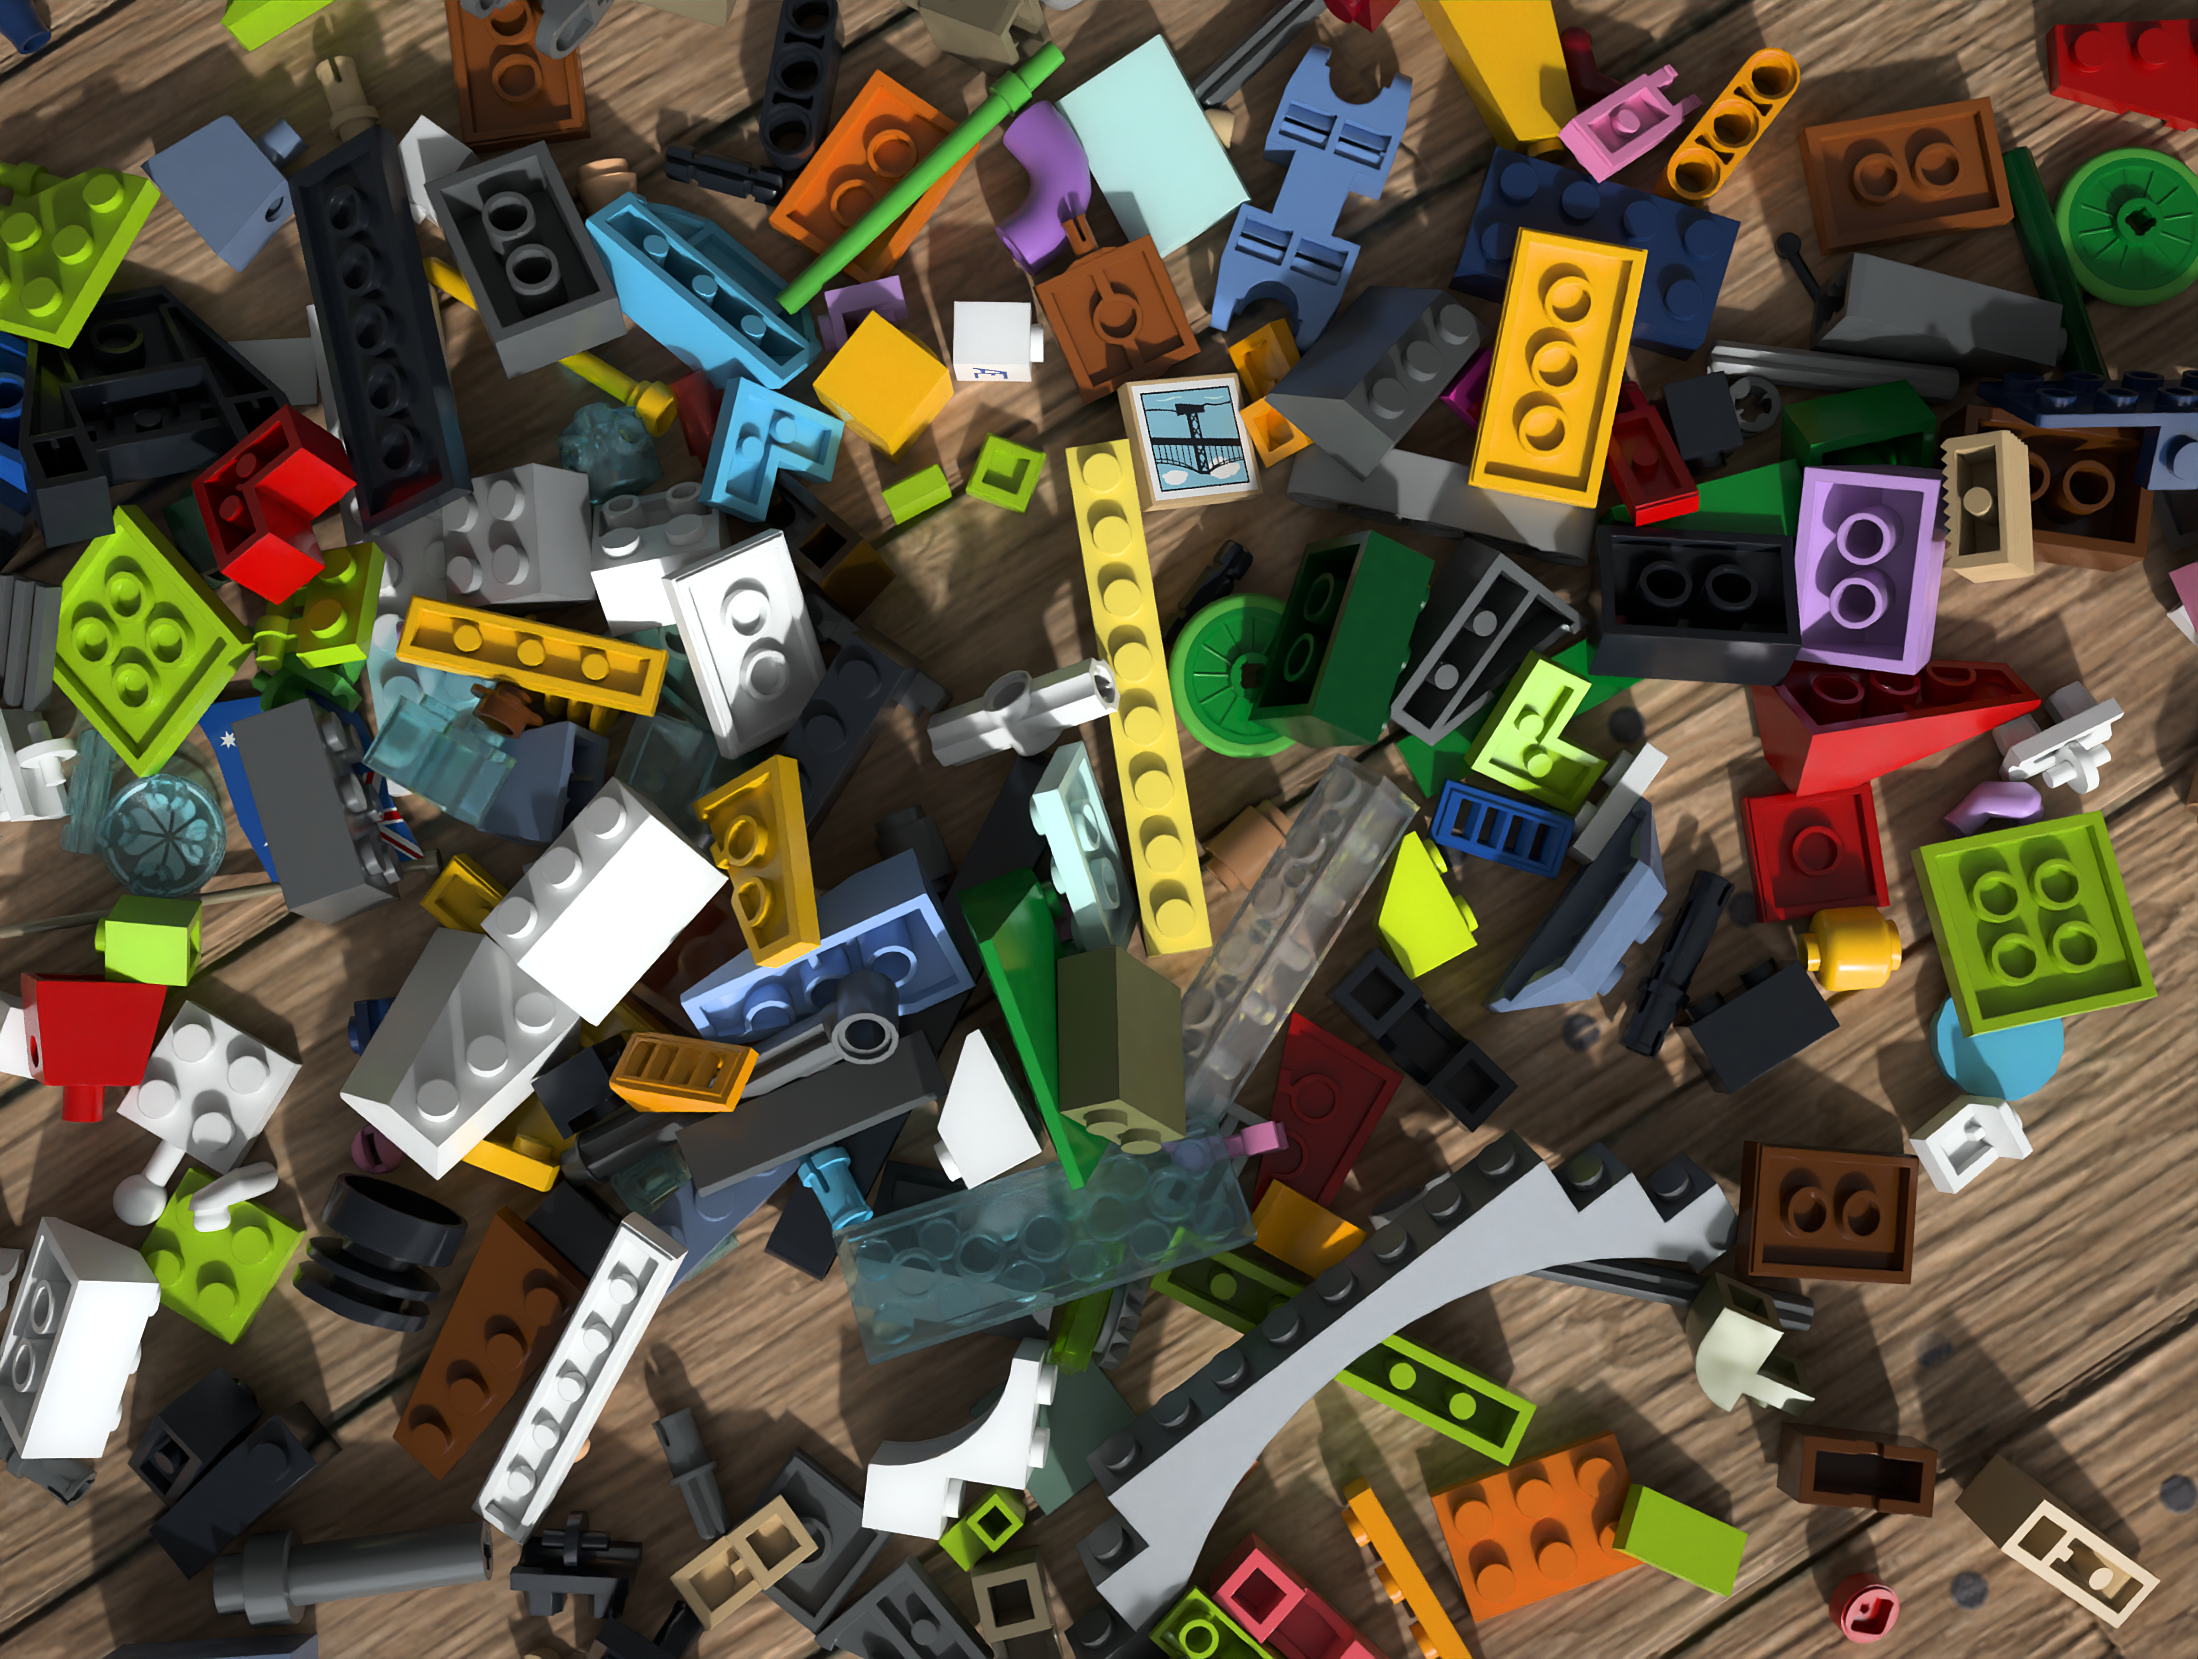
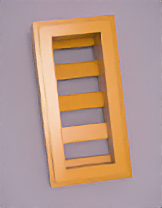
(675, 1071)

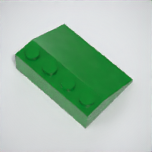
(1020, 952)

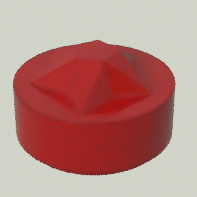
(1864, 1607)

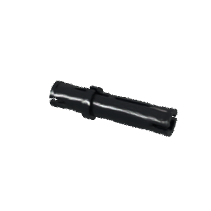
(1672, 974)

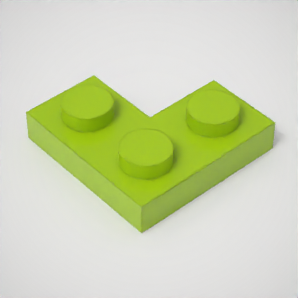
(1524, 740)

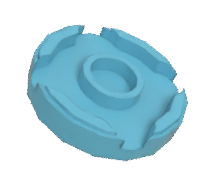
(1997, 1063)

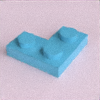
(754, 438)

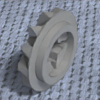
(1120, 1324)

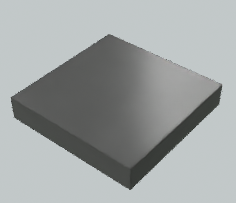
(834, 1521)

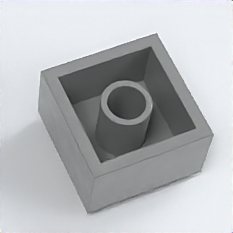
(520, 542)

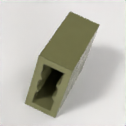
(1120, 1049)

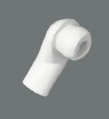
(240, 1184)

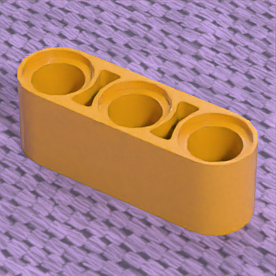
(1742, 111)

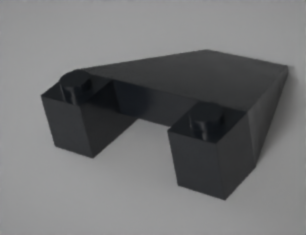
(128, 403)

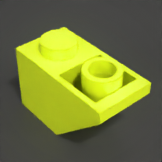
(1415, 912)

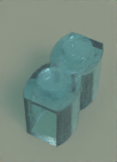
(441, 760)

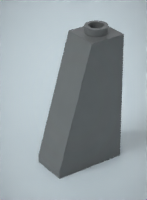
(1934, 319)

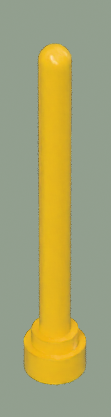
(651, 399)

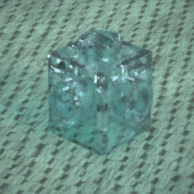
(611, 449)

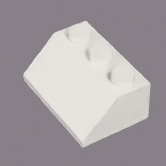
(604, 901)
(985, 1116)
(73, 1341)

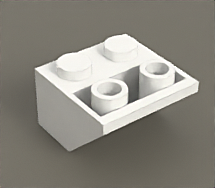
(641, 542)

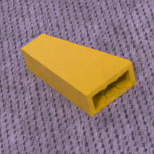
(1510, 67)

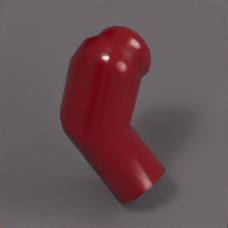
(1582, 69)

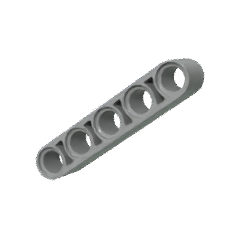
(1434, 500)

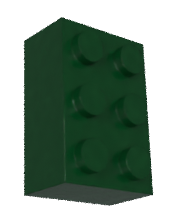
(1343, 641)

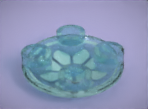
(162, 836)

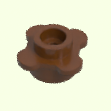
(504, 709)

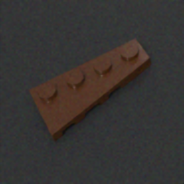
(491, 1342)

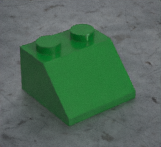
(1860, 428)

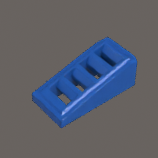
(1552, 846)

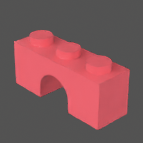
(1283, 1607)

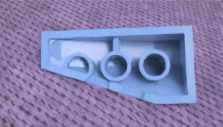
(872, 921)

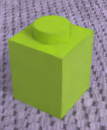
(151, 940)

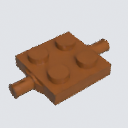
(1114, 313)

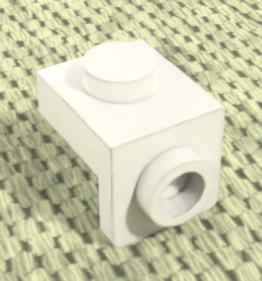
(1968, 1139)

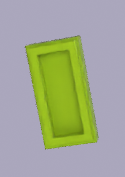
(1679, 1540)

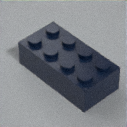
(1683, 243)

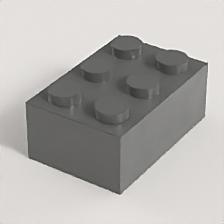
(526, 259)
(318, 811)

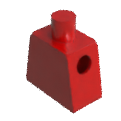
(88, 1035)

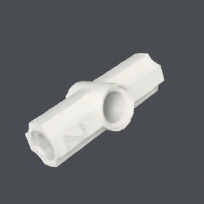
(1024, 712)

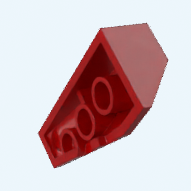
(1852, 724)

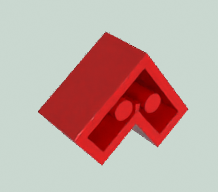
(266, 495)

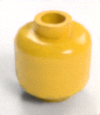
(1850, 948)

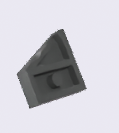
(904, 1619)

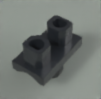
(578, 1564)

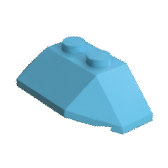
(701, 293)

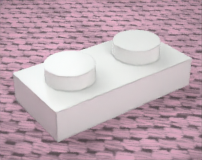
(1627, 780)

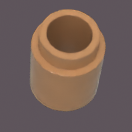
(1247, 845)

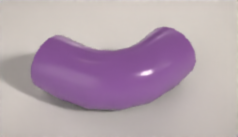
(1057, 185)

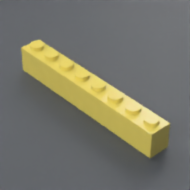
(1145, 723)

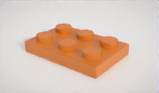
(857, 164)
(1536, 1525)

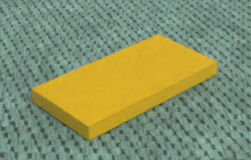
(1556, 367)

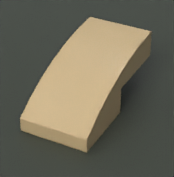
(743, 1562)

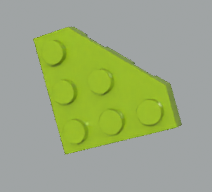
(65, 250)

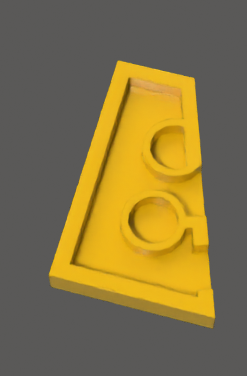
(767, 856)

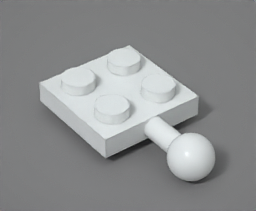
(204, 1096)

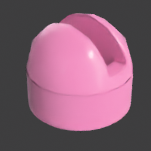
(388, 1152)

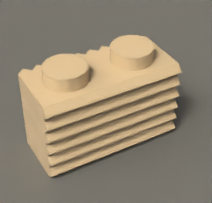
(1988, 506)

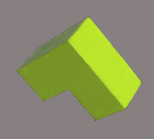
(983, 1525)

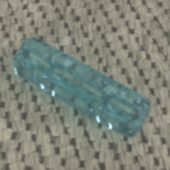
(87, 792)

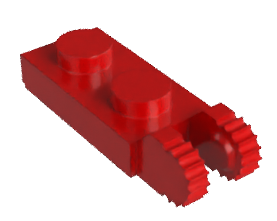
(1647, 463)

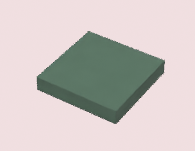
(1080, 1420)

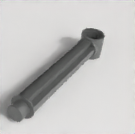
(854, 1027)

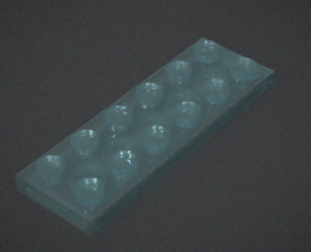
(1037, 1242)

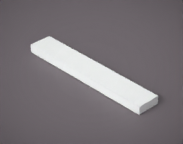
(579, 1377)

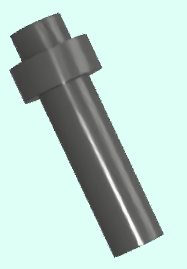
(283, 1575)

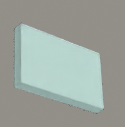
(1154, 149)

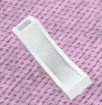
(923, 1482)

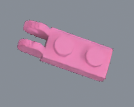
(1627, 123)

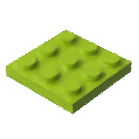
(143, 642)
(2033, 923)

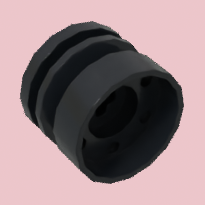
(375, 1265)

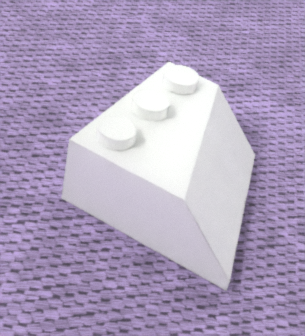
(458, 1049)

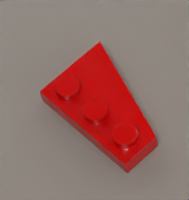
(2128, 67)
(1328, 1106)

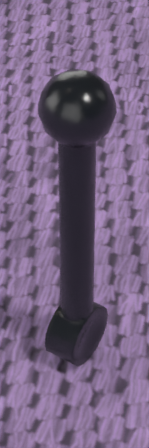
(1788, 247)

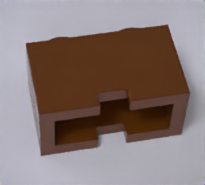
(1857, 1469)

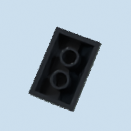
(1692, 605)

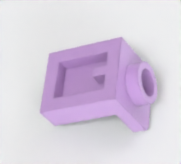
(853, 304)

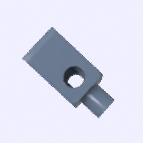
(230, 184)
(550, 784)

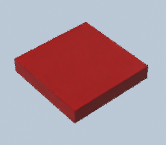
(1813, 852)

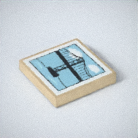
(1189, 441)

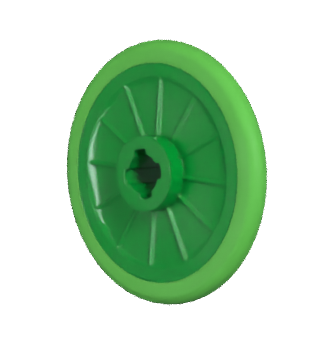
(2105, 251)
(1207, 673)

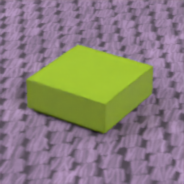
(1006, 473)
(916, 493)

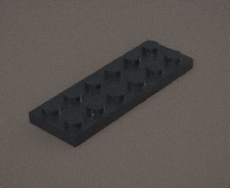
(379, 333)

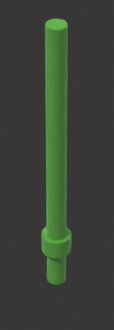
(1007, 96)

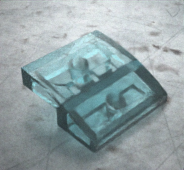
(676, 767)

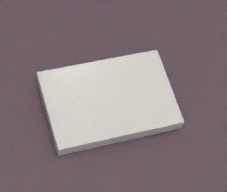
(747, 640)

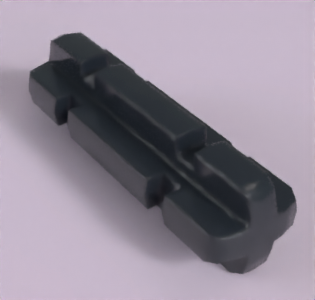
(724, 174)
(1212, 584)

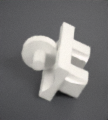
(2078, 727)
(31, 767)

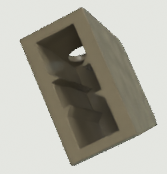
(986, 32)

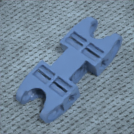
(1328, 153)

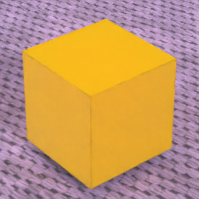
(884, 386)

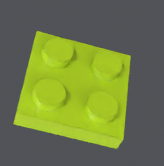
(223, 1273)

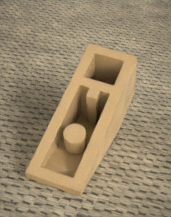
(2055, 1541)

